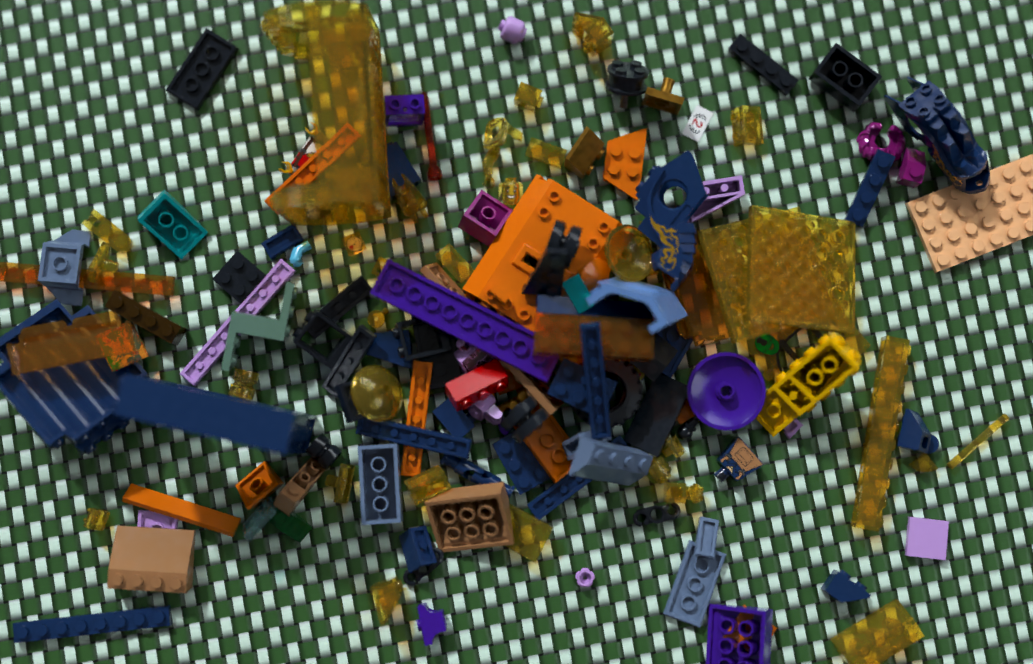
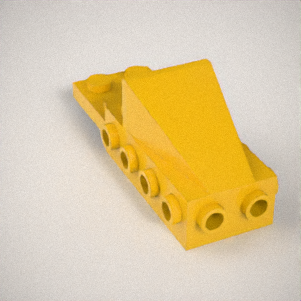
(808, 382)

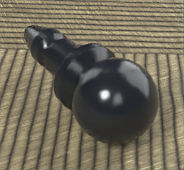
(686, 431)

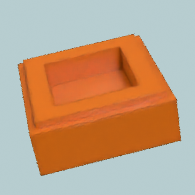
(499, 295)

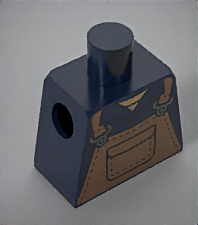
(736, 461)

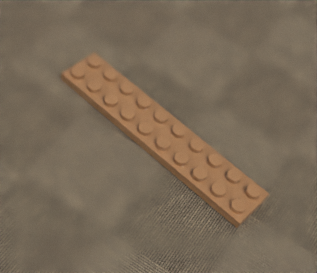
(534, 386)

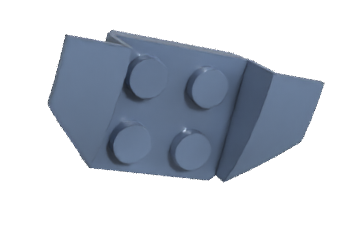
(62, 266)

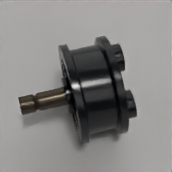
(626, 79)

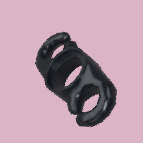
(665, 515)
(419, 574)

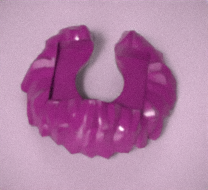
(867, 143)

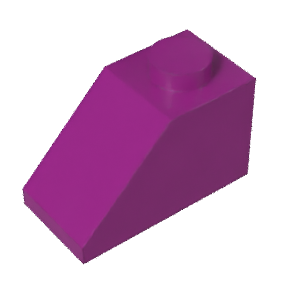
(912, 168)

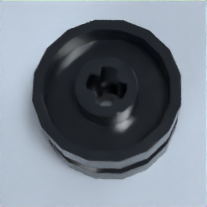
(559, 240)
(524, 419)

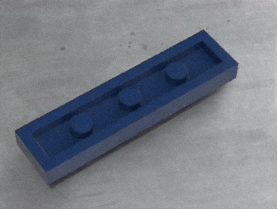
(870, 187)

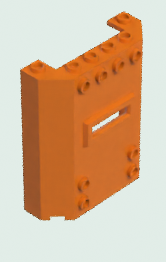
(528, 233)

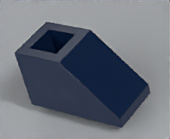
(913, 433)
(843, 589)

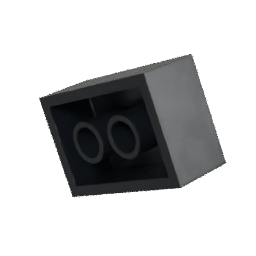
(845, 77)

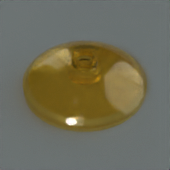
(628, 253)
(370, 396)

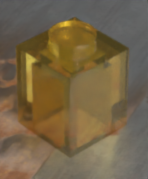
(528, 97)

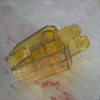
(411, 200)

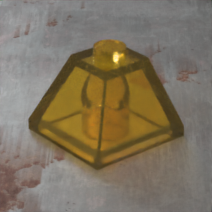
(386, 597)

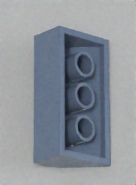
(609, 462)

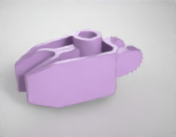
(487, 410)

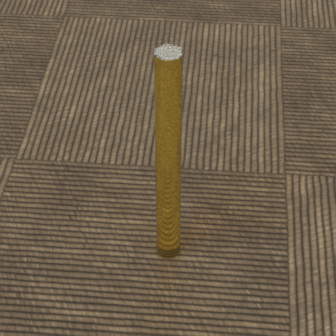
(978, 441)

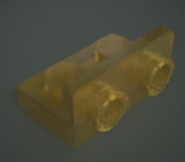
(747, 126)

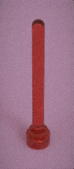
(433, 172)

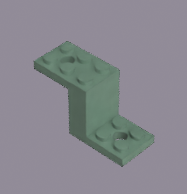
(258, 326)

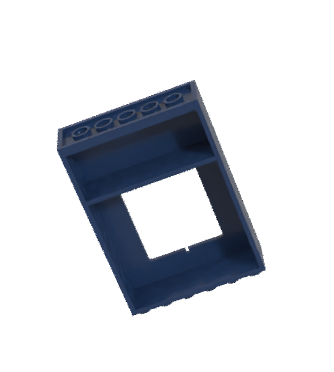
(214, 414)

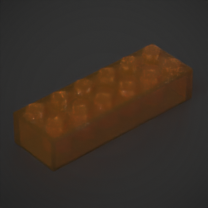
(621, 337)

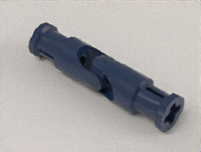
(462, 466)

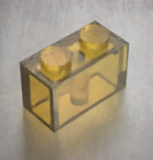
(427, 485)

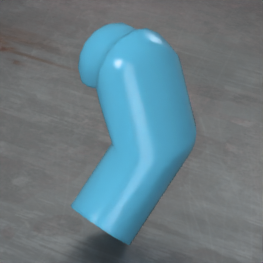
(297, 252)

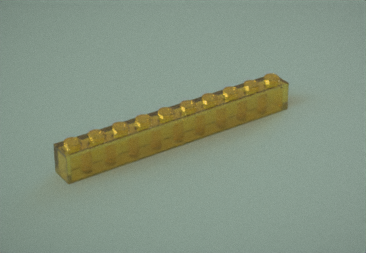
(880, 433)

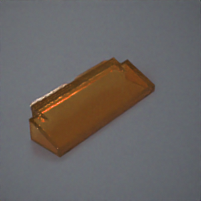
(699, 299)
(60, 345)

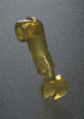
(488, 161)

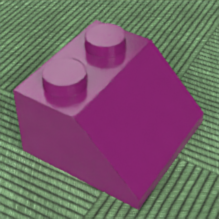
(485, 218)

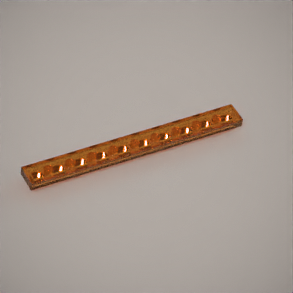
(106, 281)

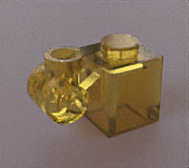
(678, 492)

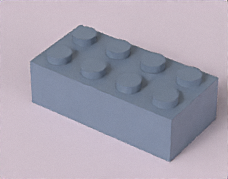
(380, 484)

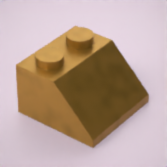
(584, 153)

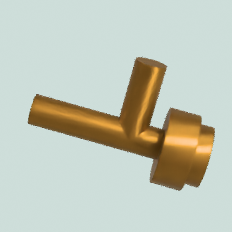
(522, 396)

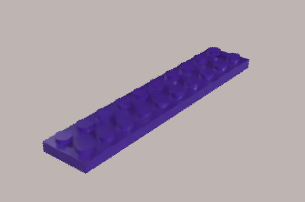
(461, 319)

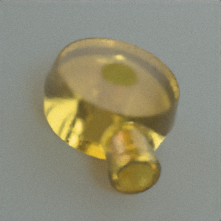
(381, 318)

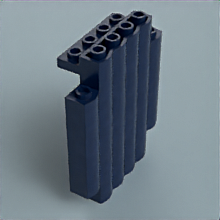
(66, 399)

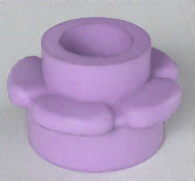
(585, 582)

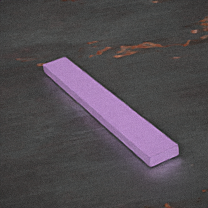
(253, 304)

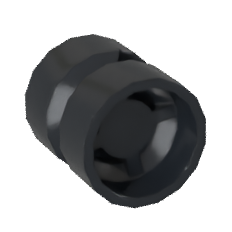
(326, 453)

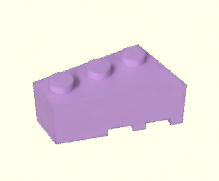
(720, 193)

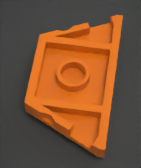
(625, 162)

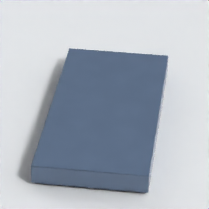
(693, 586)

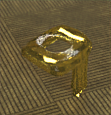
(504, 130)

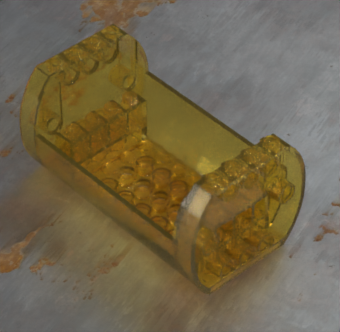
(347, 112)

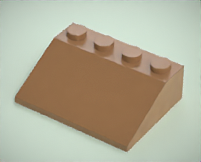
(471, 517)
(152, 559)

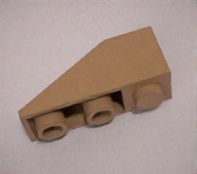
(298, 486)

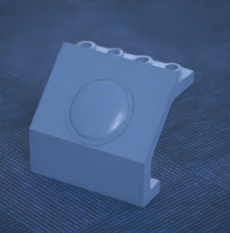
(661, 301)

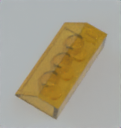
(877, 635)

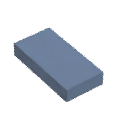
(706, 537)

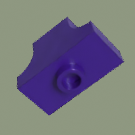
(430, 622)

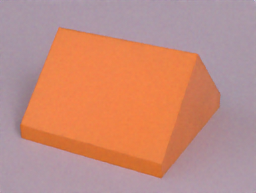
(258, 485)

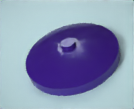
(726, 391)

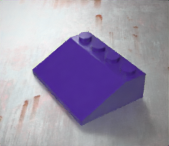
(724, 652)

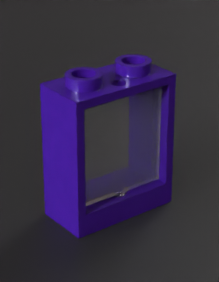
(404, 110)

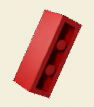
(476, 385)

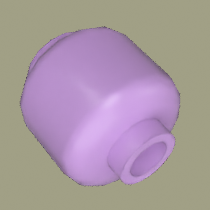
(512, 30)

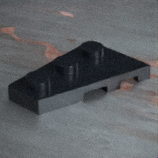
(548, 274)

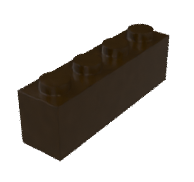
(146, 317)

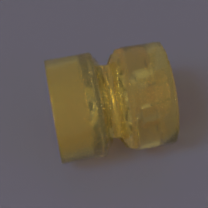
(243, 384)

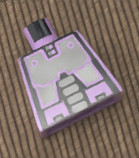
(471, 357)

